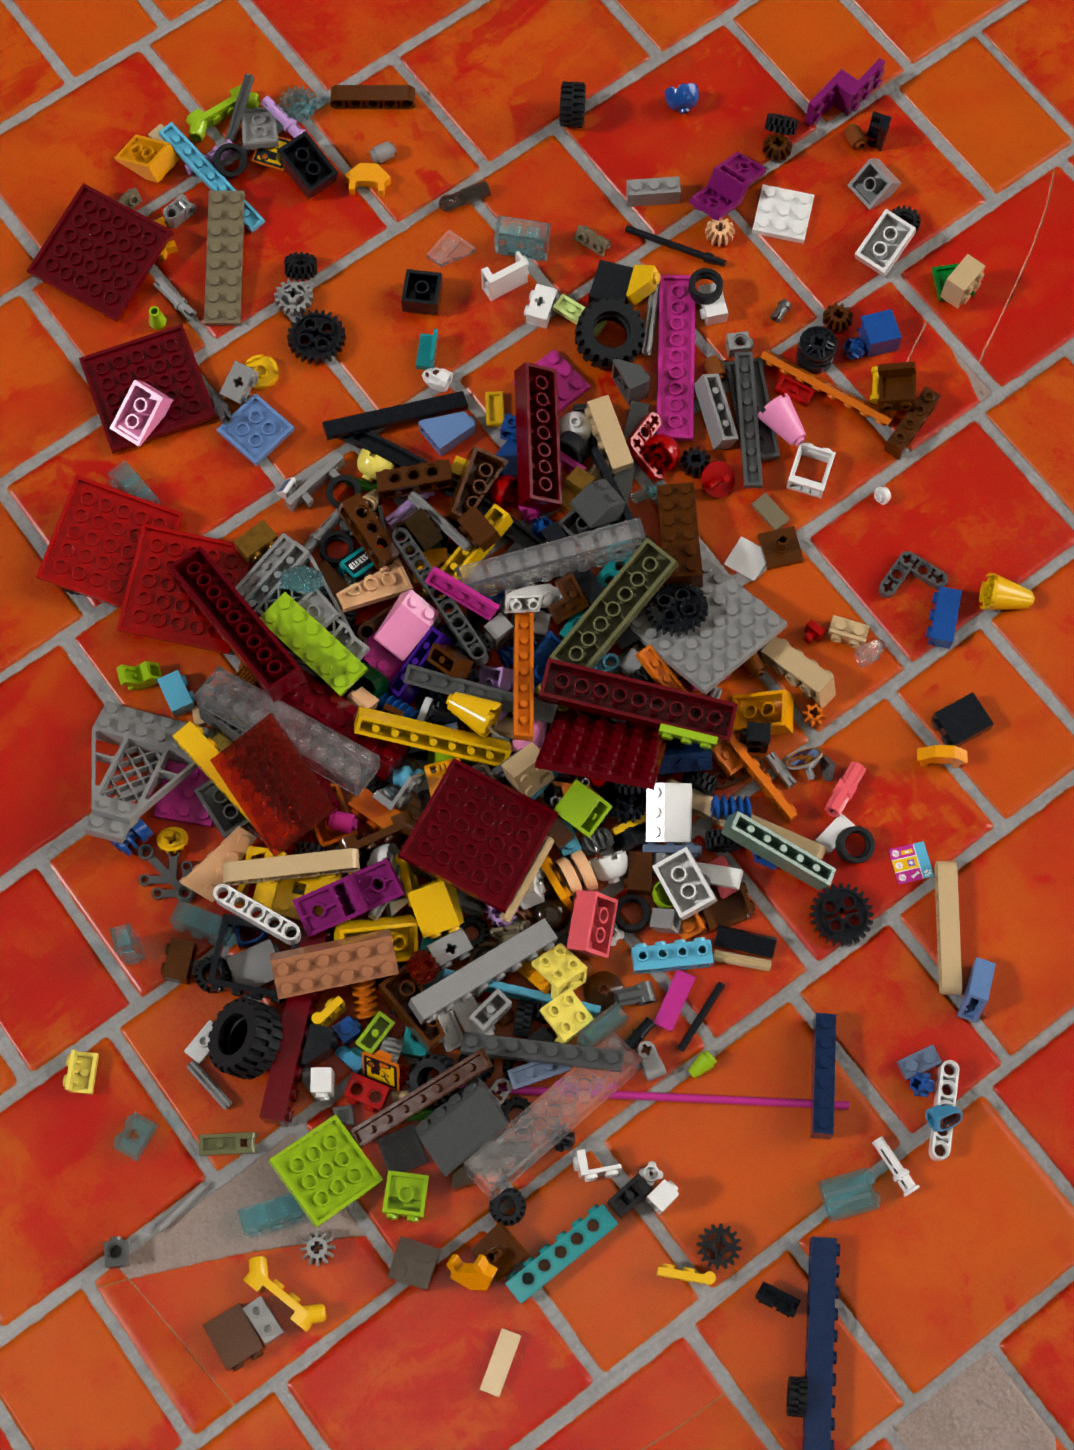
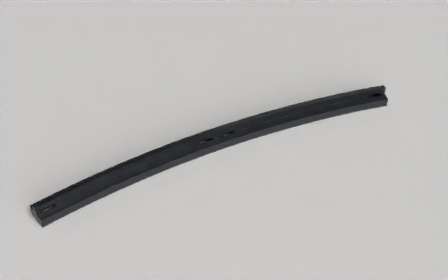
(401, 457)

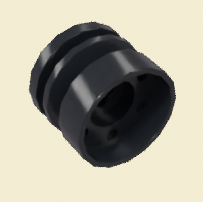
(816, 349)

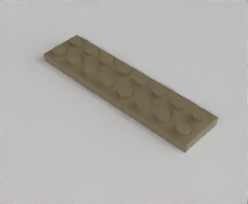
(224, 258)

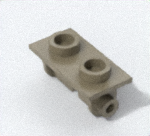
(130, 198)
(590, 240)
(504, 933)

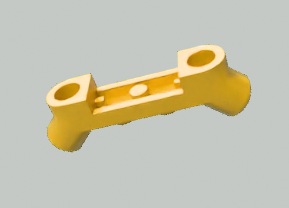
(304, 1315)

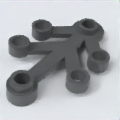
(168, 876)

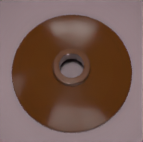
(595, 982)

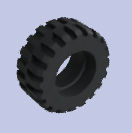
(612, 311)
(263, 1037)

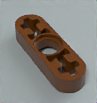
(727, 783)

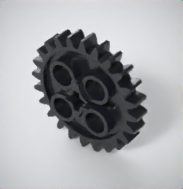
(316, 337)
(665, 617)
(847, 931)

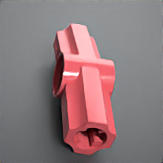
(845, 789)

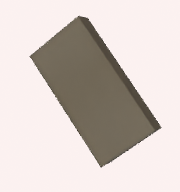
(770, 512)

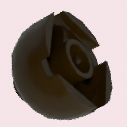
(553, 911)

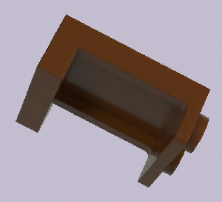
(897, 386)
(729, 910)
(234, 1338)

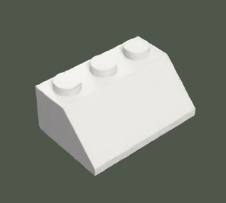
(669, 813)

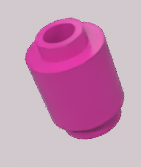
(529, 514)
(343, 822)

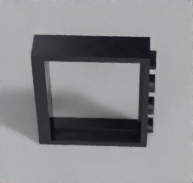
(235, 988)

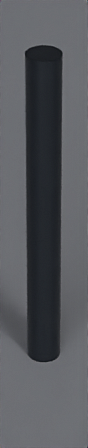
(700, 1017)

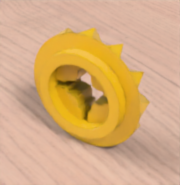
(168, 835)

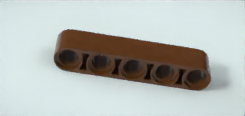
(372, 97)

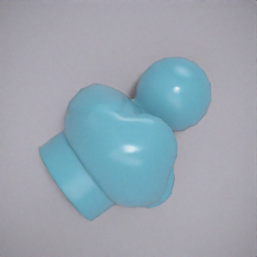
(402, 774)

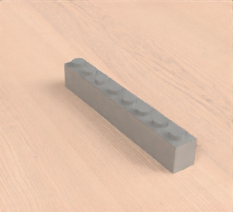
(482, 971)

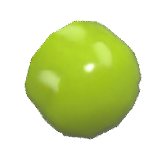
(660, 896)

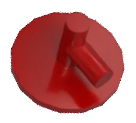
(718, 479)

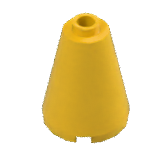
(1004, 594)
(475, 711)

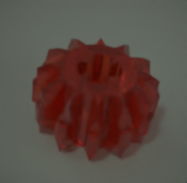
(422, 967)

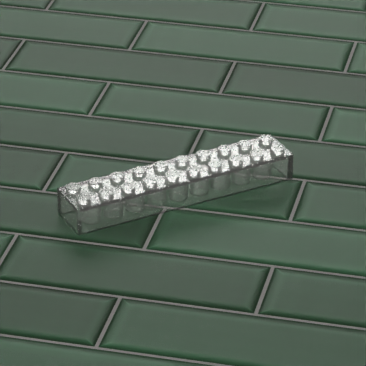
(553, 558)
(320, 746)
(547, 1121)

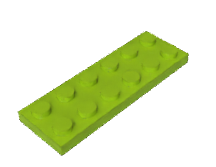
(313, 644)

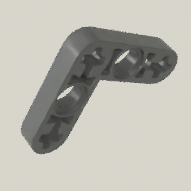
(907, 568)

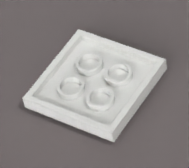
(783, 214)

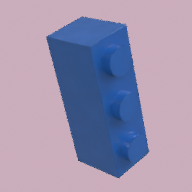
(943, 617)

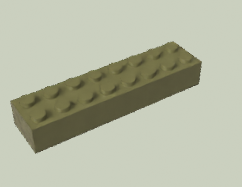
(616, 606)

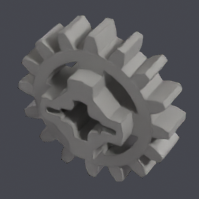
(295, 298)

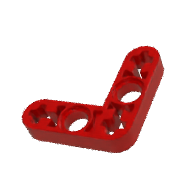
(640, 445)

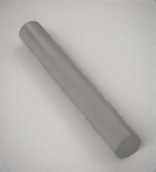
(181, 1207)

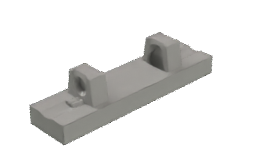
(304, 492)

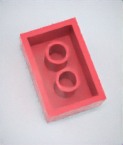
(592, 924)

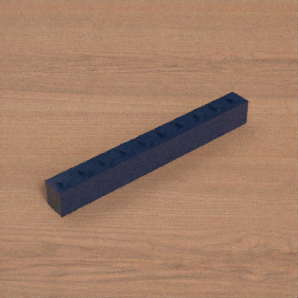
(820, 1343)

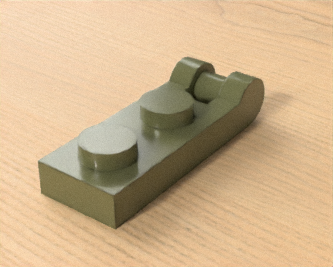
(227, 1144)

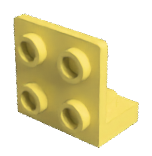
(561, 969)
(566, 1015)

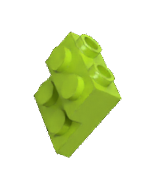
(405, 1196)

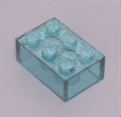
(522, 235)

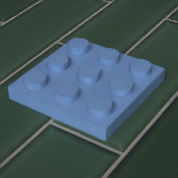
(256, 429)

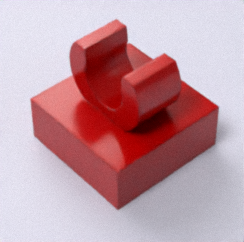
(813, 631)

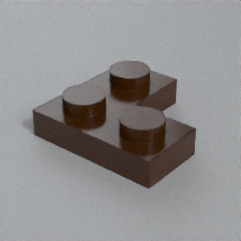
(572, 601)

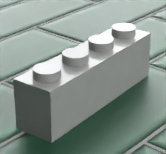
(716, 411)

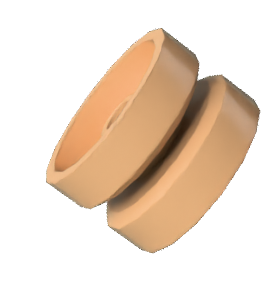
(577, 873)

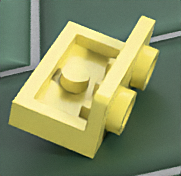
(81, 1072)

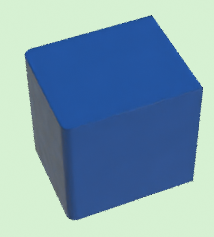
(879, 333)

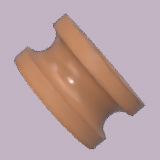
(523, 914)

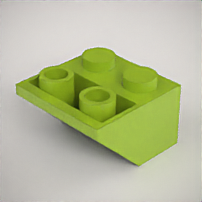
(582, 808)

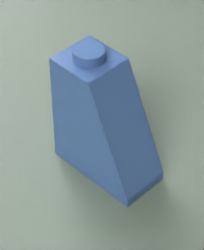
(447, 430)
(977, 989)

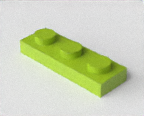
(687, 736)

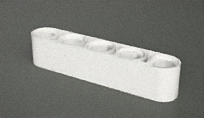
(252, 906)
(941, 1099)

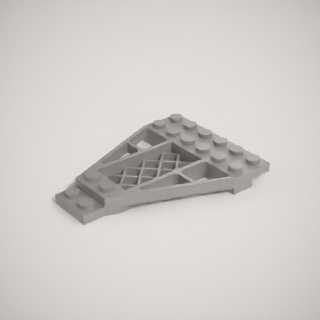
(263, 586)
(134, 733)

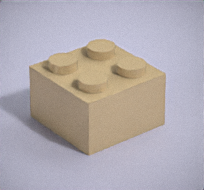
(963, 281)
(522, 773)

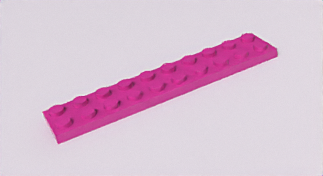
(676, 358)

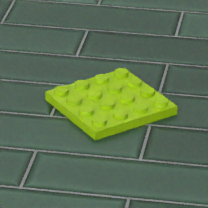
(325, 1171)

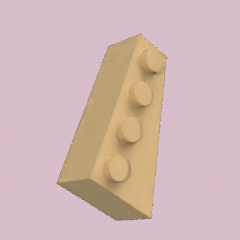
(608, 434)
(800, 671)

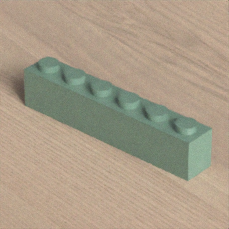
(778, 850)

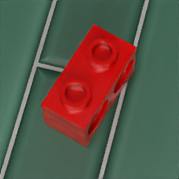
(369, 1088)

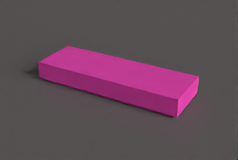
(674, 1000)

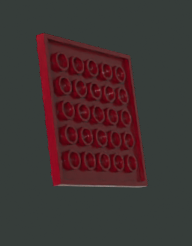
(100, 252)
(162, 362)
(602, 750)
(478, 835)

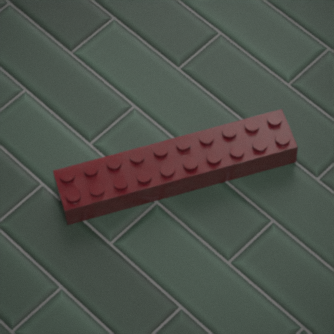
(237, 624)
(635, 700)
(286, 1070)

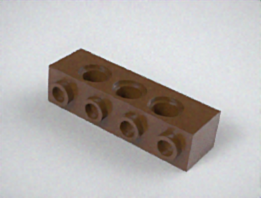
(912, 423)
(423, 484)
(379, 556)

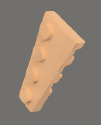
(381, 586)
(210, 871)

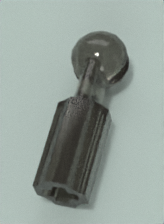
(464, 196)

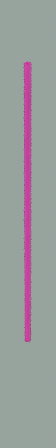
(695, 1098)

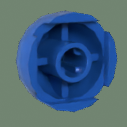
(682, 98)

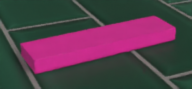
(462, 593)

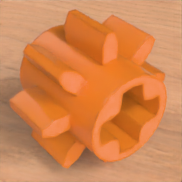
(818, 714)

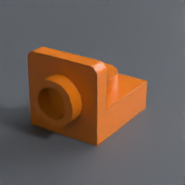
(692, 926)

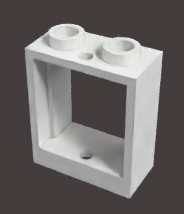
(805, 485)

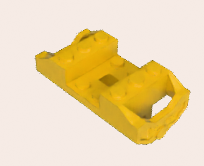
(280, 893)

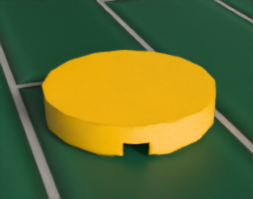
(266, 368)

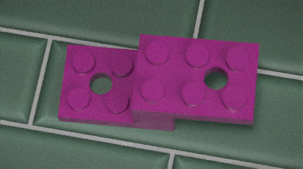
(845, 92)
(727, 186)
(348, 897)

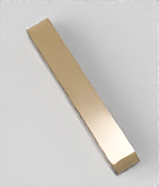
(291, 866)
(948, 928)

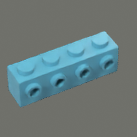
(672, 956)

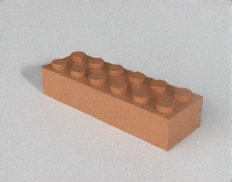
(334, 964)

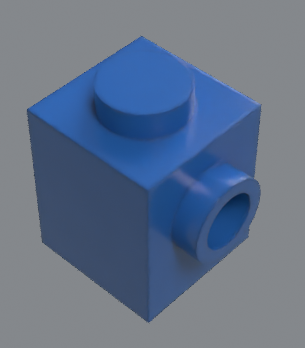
(348, 1030)

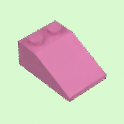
(140, 412)
(406, 624)

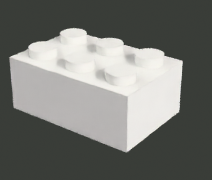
(885, 243)
(684, 883)

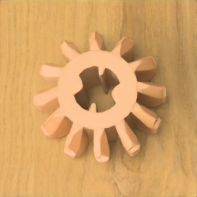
(720, 231)

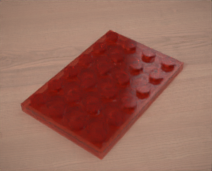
(273, 785)

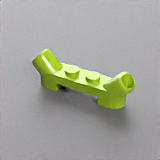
(200, 121)

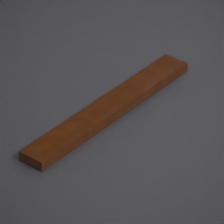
(421, 1098)

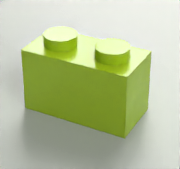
(375, 1033)

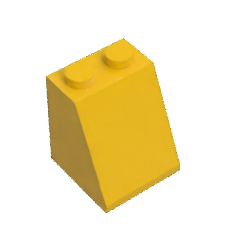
(436, 908)

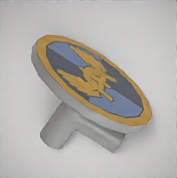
(805, 759)

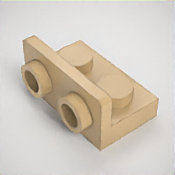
(847, 631)

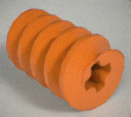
(365, 999)

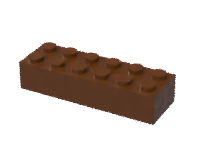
(680, 532)

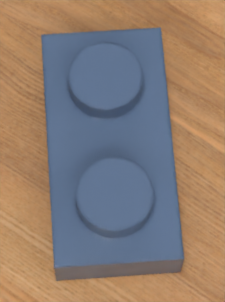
(919, 1062)

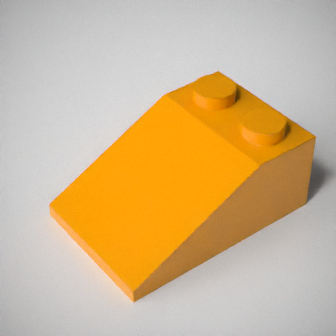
(148, 157)
(765, 707)

